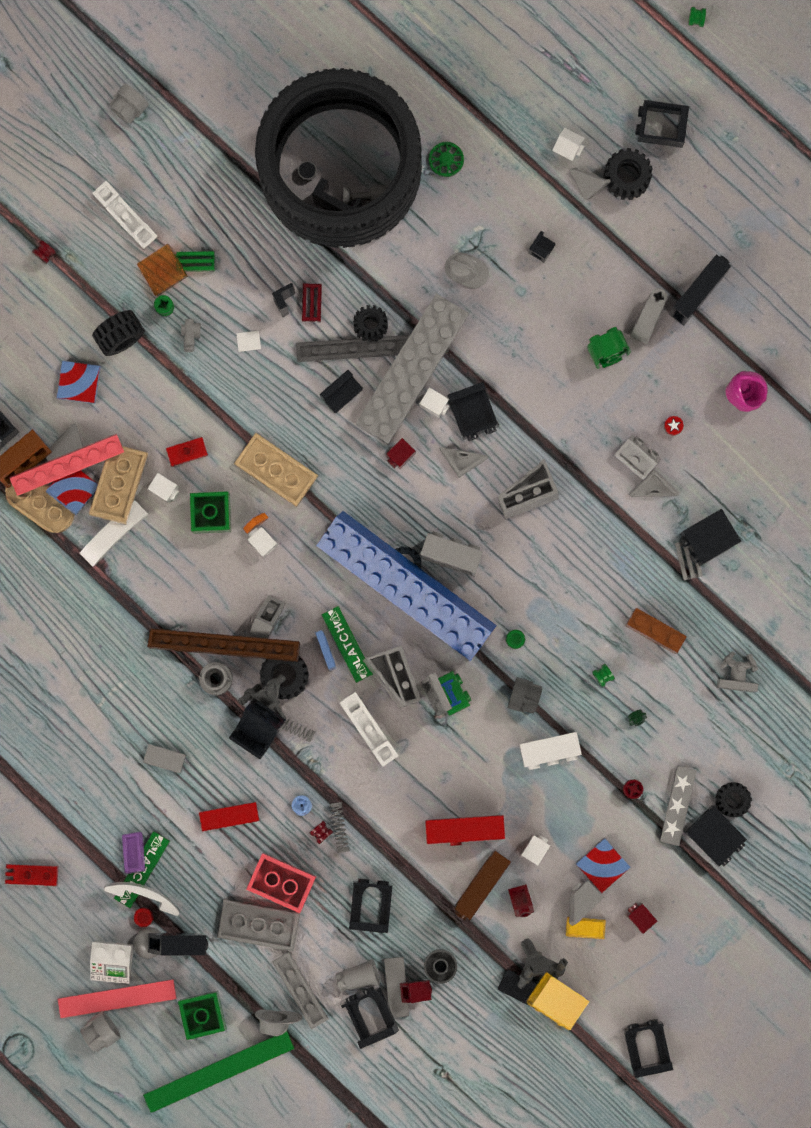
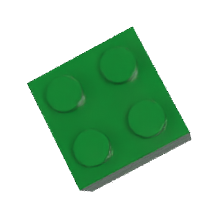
(210, 512)
(202, 1015)

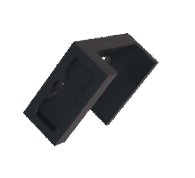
(386, 892)
(352, 1007)
(655, 1068)

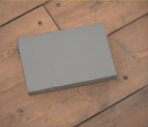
(436, 694)

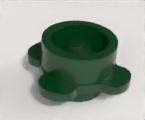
(637, 718)

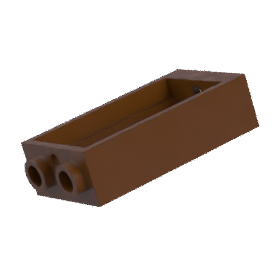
(481, 885)

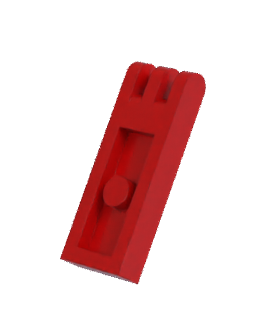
(32, 875)

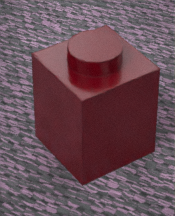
(400, 454)
(641, 917)
(415, 991)

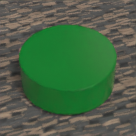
(515, 639)

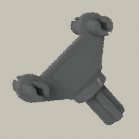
(267, 696)
(538, 964)

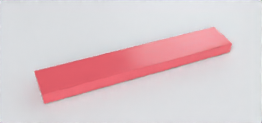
(117, 998)

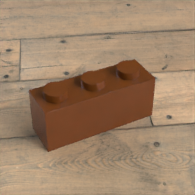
(22, 456)
(655, 631)

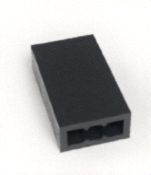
(700, 289)

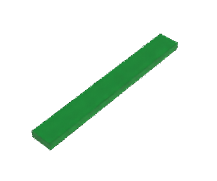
(218, 1071)

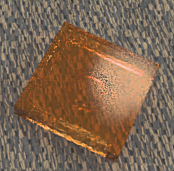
(162, 270)

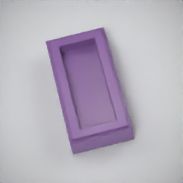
(133, 852)

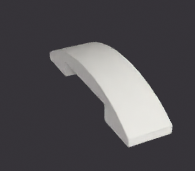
(124, 215)
(111, 534)
(368, 729)
(119, 888)

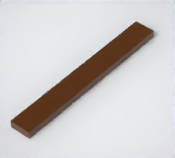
(224, 644)

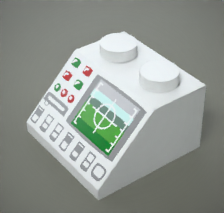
(111, 961)

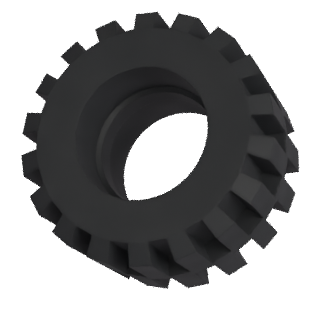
(632, 159)
(118, 333)
(296, 687)

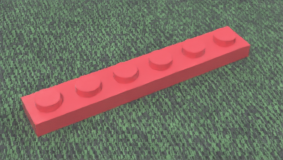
(66, 464)

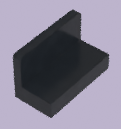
(282, 294)
(341, 391)
(509, 986)

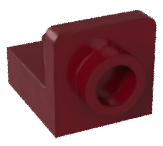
(521, 901)

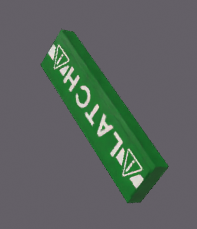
(346, 643)
(152, 853)

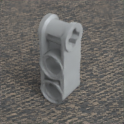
(649, 316)

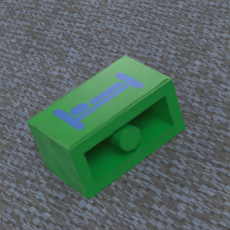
(457, 698)

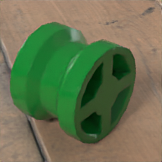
(697, 17)
(166, 309)
(603, 675)

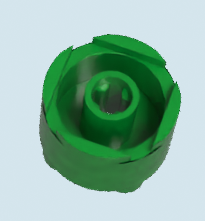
(608, 348)

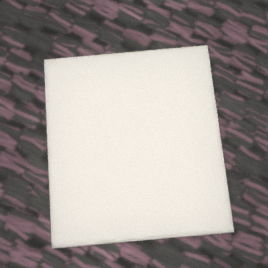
(248, 341)

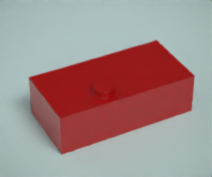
(465, 829)

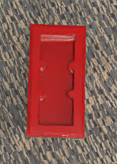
(186, 451)

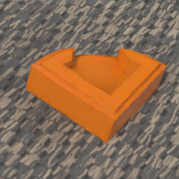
(255, 522)

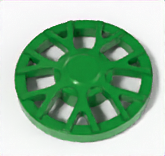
(446, 159)

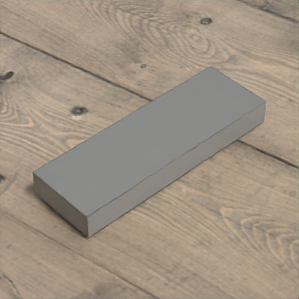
(394, 976)

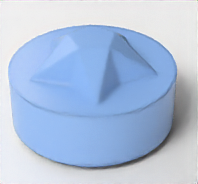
(301, 805)

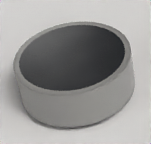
(307, 171)

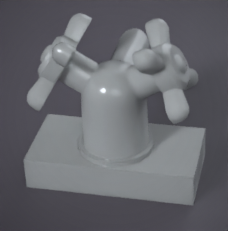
(738, 674)

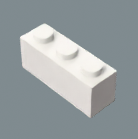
(550, 750)

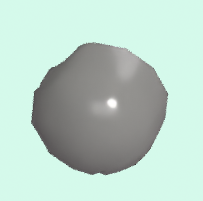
(141, 942)

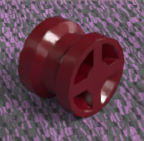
(43, 251)
(635, 787)
(321, 832)

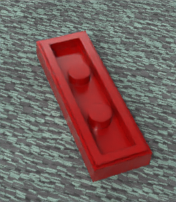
(229, 816)

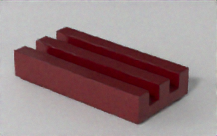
(319, 302)

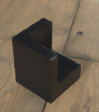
(541, 247)

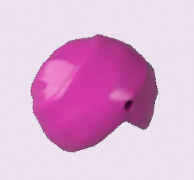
(747, 391)

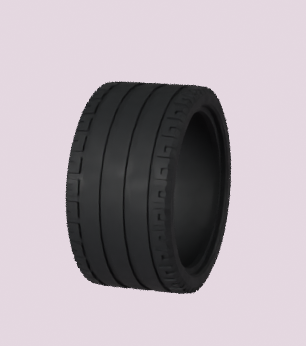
(333, 91)

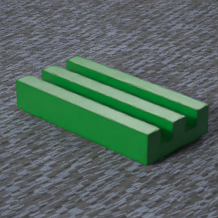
(196, 261)

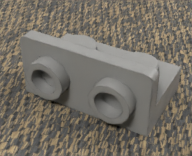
(638, 456)

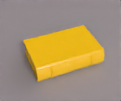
(557, 1001)

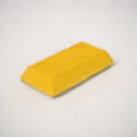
(587, 928)

